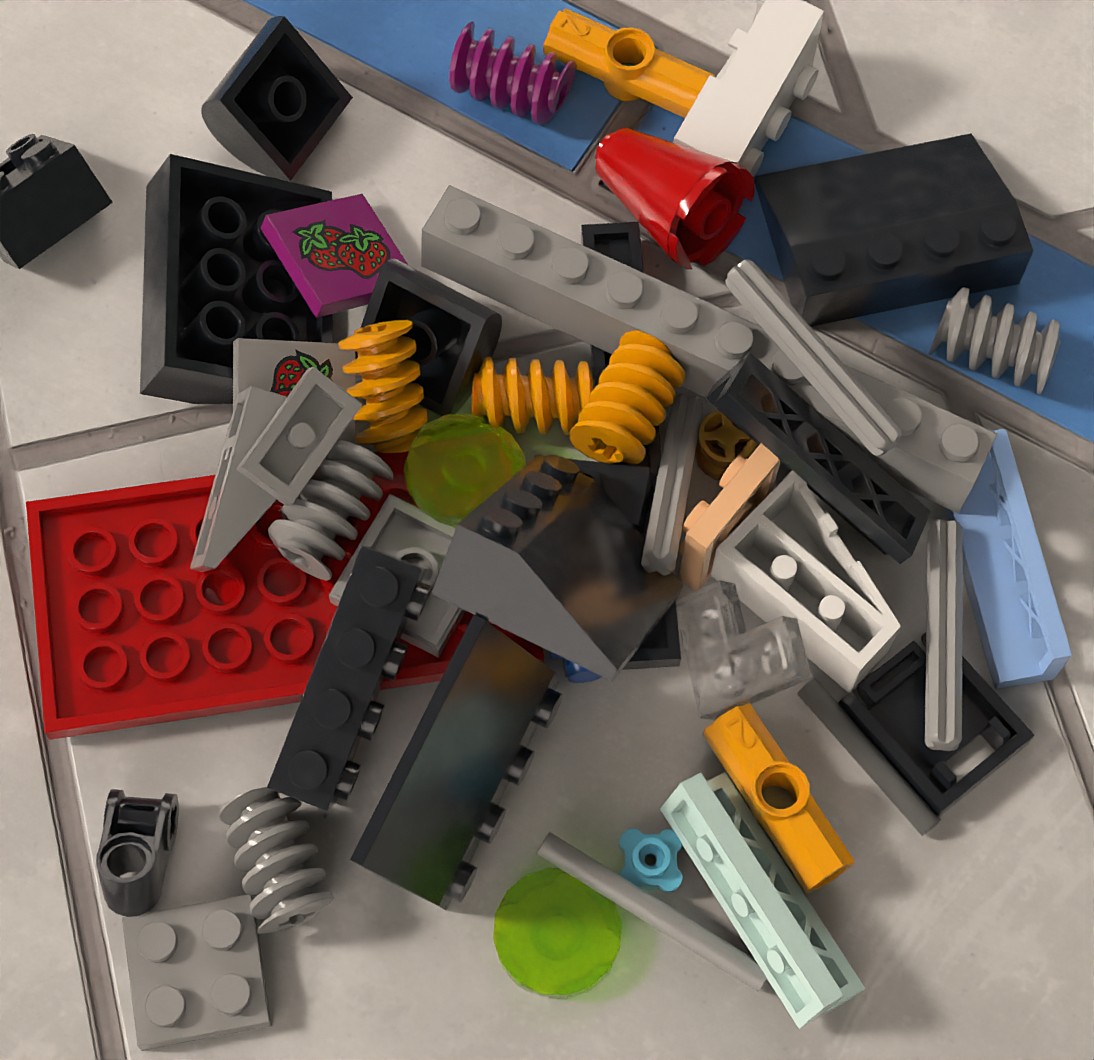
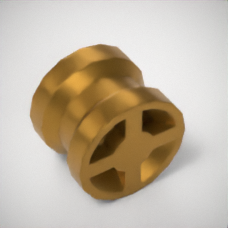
(721, 431)

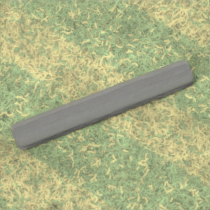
(813, 358)
(672, 485)
(944, 636)

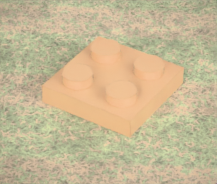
(708, 525)

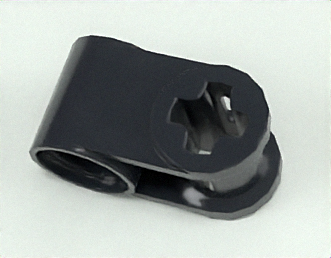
(135, 839)

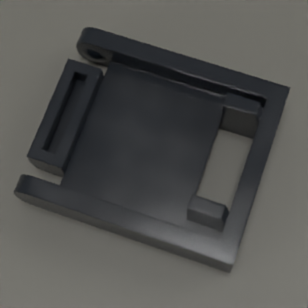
(898, 726)

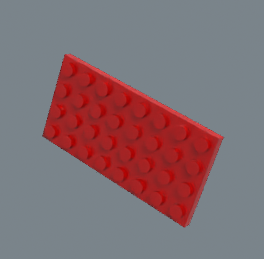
(149, 641)

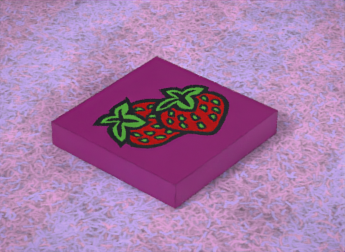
(332, 251)

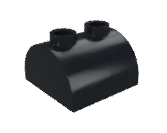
(275, 102)
(448, 330)

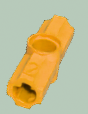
(602, 51)
(799, 831)

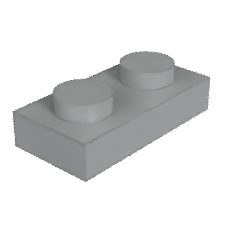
(299, 436)

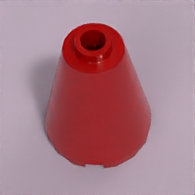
(676, 193)

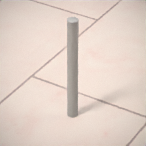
(652, 911)

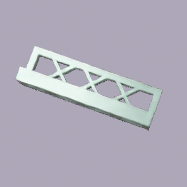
(752, 902)

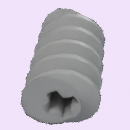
(998, 339)
(325, 505)
(273, 859)

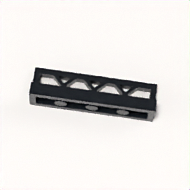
(821, 456)

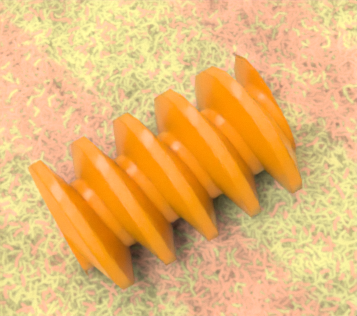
(386, 385)
(531, 395)
(628, 401)

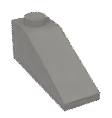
(234, 498)

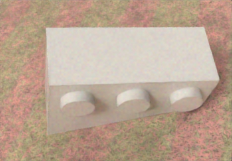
(756, 84)
(798, 568)

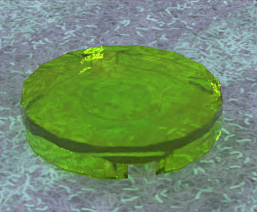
(459, 465)
(556, 934)

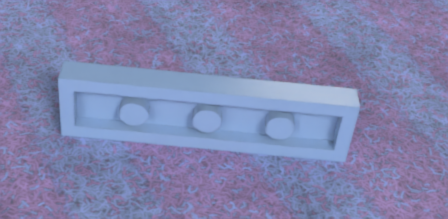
(1009, 576)

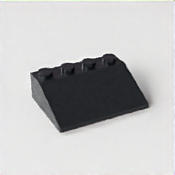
(893, 229)
(215, 277)
(557, 568)
(459, 767)

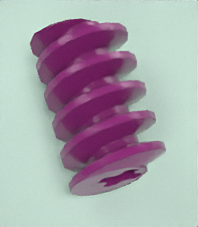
(509, 77)

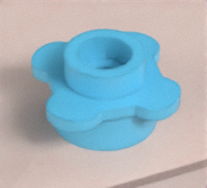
(664, 847)

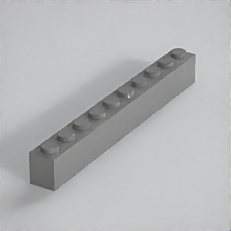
(605, 299)

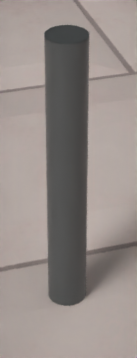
(869, 757)

